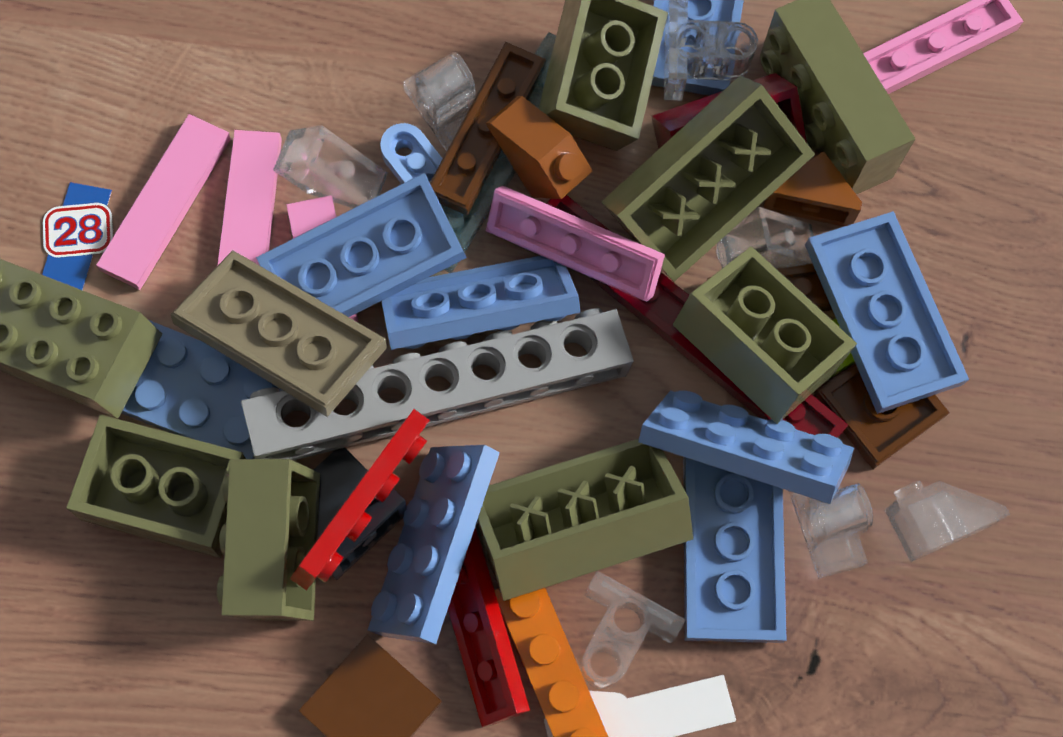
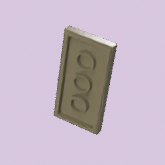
(279, 332)

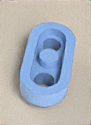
(422, 158)

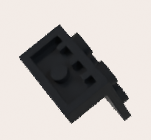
(338, 479)

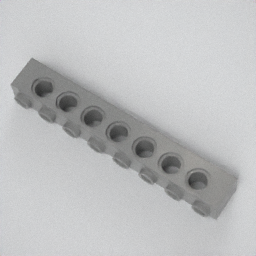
(594, 330)

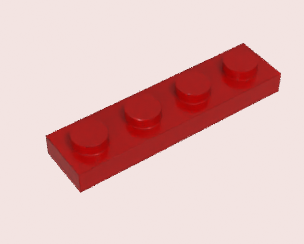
(352, 518)
(485, 642)

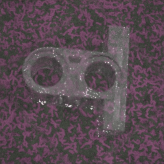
(711, 42)
(443, 95)
(835, 529)
(616, 642)

